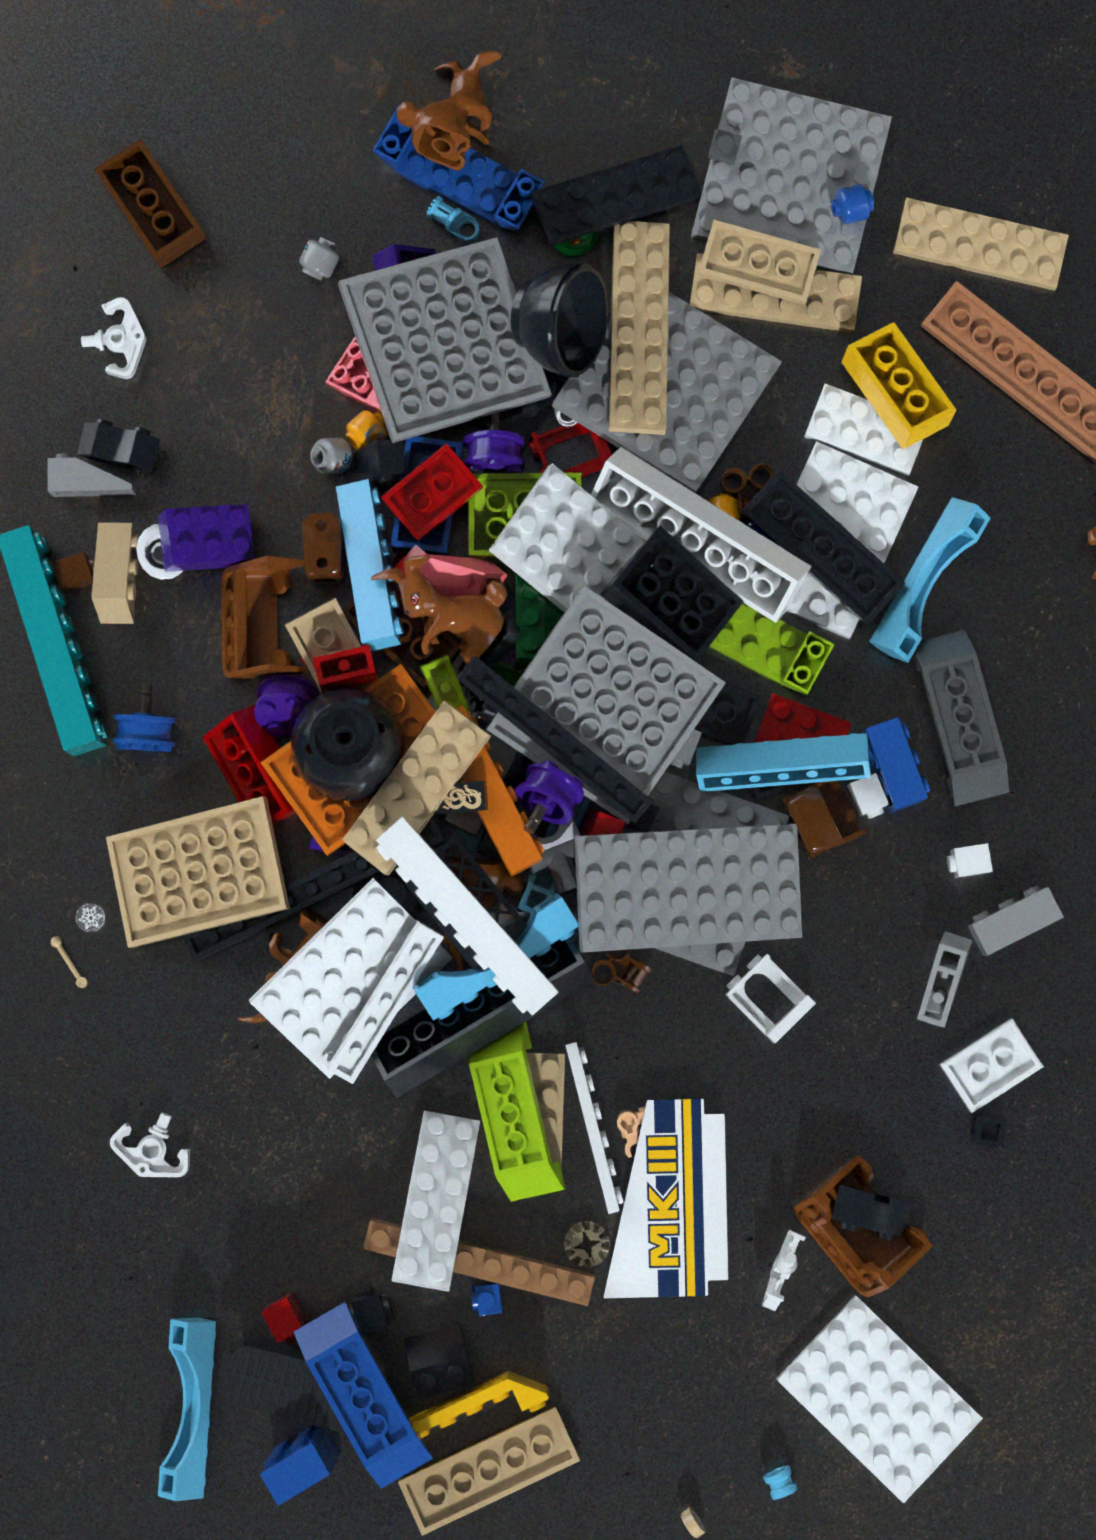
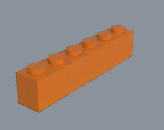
(502, 817)

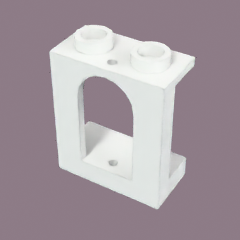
(767, 967)

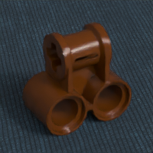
(748, 487)
(622, 970)

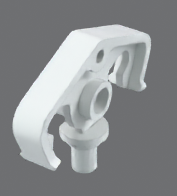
(121, 338)
(149, 1155)
(782, 1268)

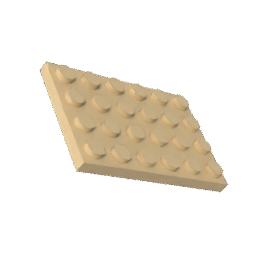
(197, 872)

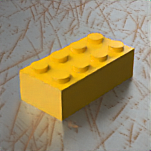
(898, 385)

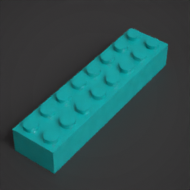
(52, 641)

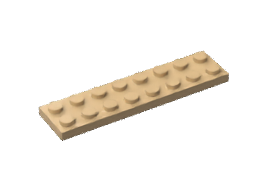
(639, 328)

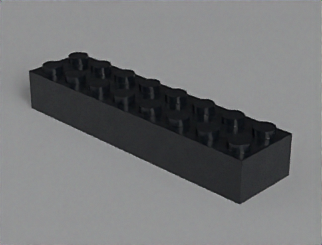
(423, 1047)

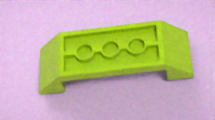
(773, 649)
(513, 1117)

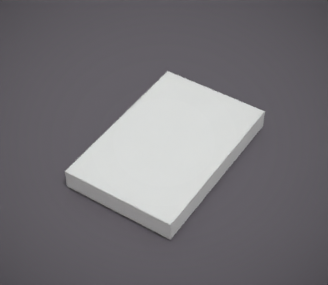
(991, 1065)

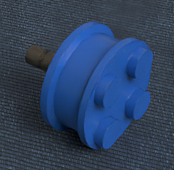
(144, 730)

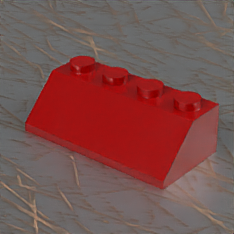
(238, 748)

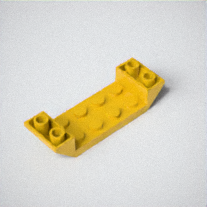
(528, 1393)

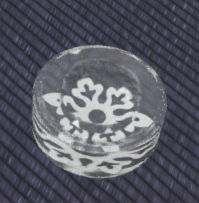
(90, 917)

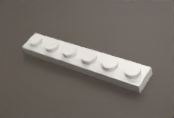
(385, 1002)
(597, 1138)

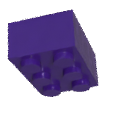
(205, 537)

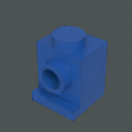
(486, 1298)

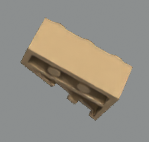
(115, 573)

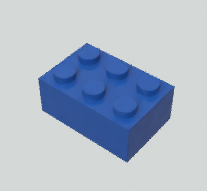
(896, 765)

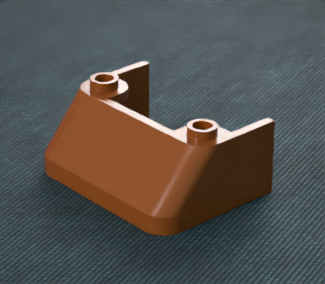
(251, 618)

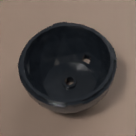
(562, 318)
(353, 768)

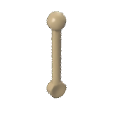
(81, 981)

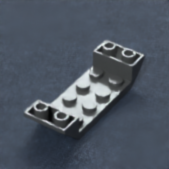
(962, 717)

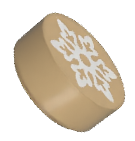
(693, 1522)

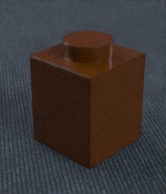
(74, 572)

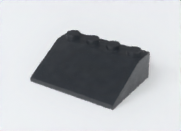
(673, 595)

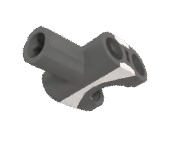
(557, 857)

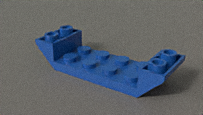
(479, 187)
(361, 1396)

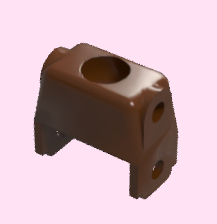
(323, 549)
(822, 817)

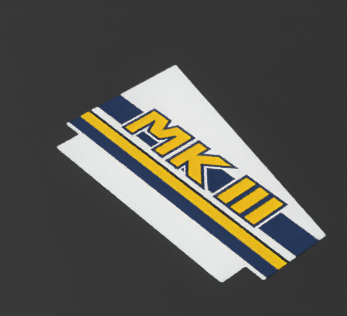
(673, 1206)

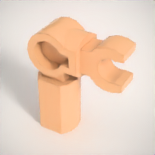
(628, 1124)

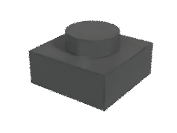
(724, 146)

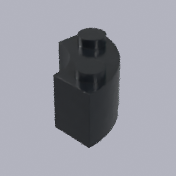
(112, 444)
(871, 1211)

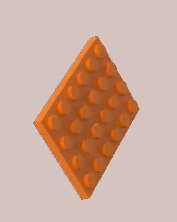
(329, 818)

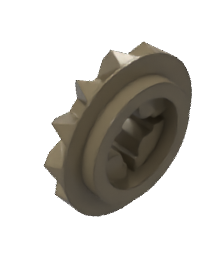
(575, 1237)

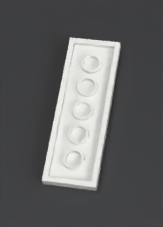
(436, 1201)

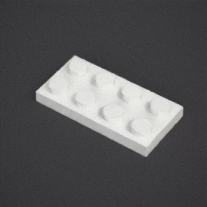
(855, 428)

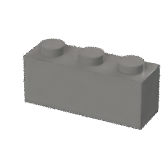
(1015, 920)

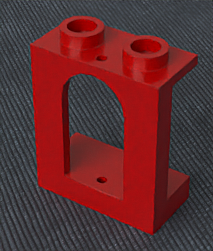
(543, 441)

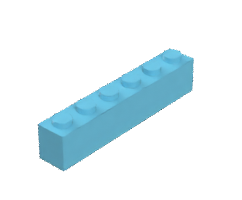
(367, 556)
(783, 762)

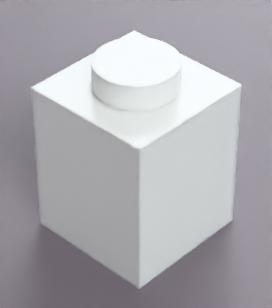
(868, 796)
(969, 860)

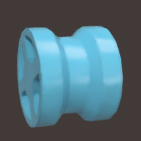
(780, 1482)

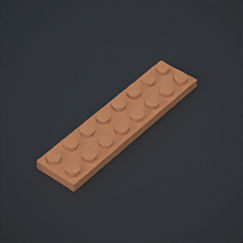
(1016, 366)

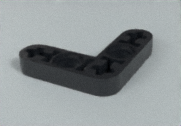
(498, 648)

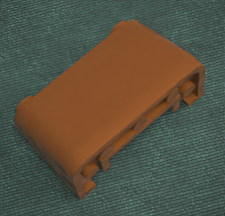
(861, 1257)

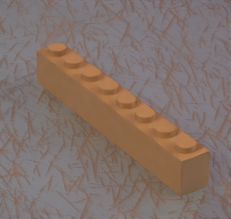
(496, 1266)

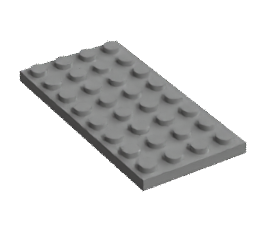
(687, 887)

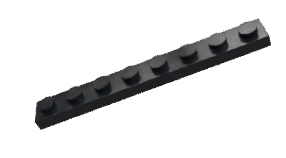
(554, 739)

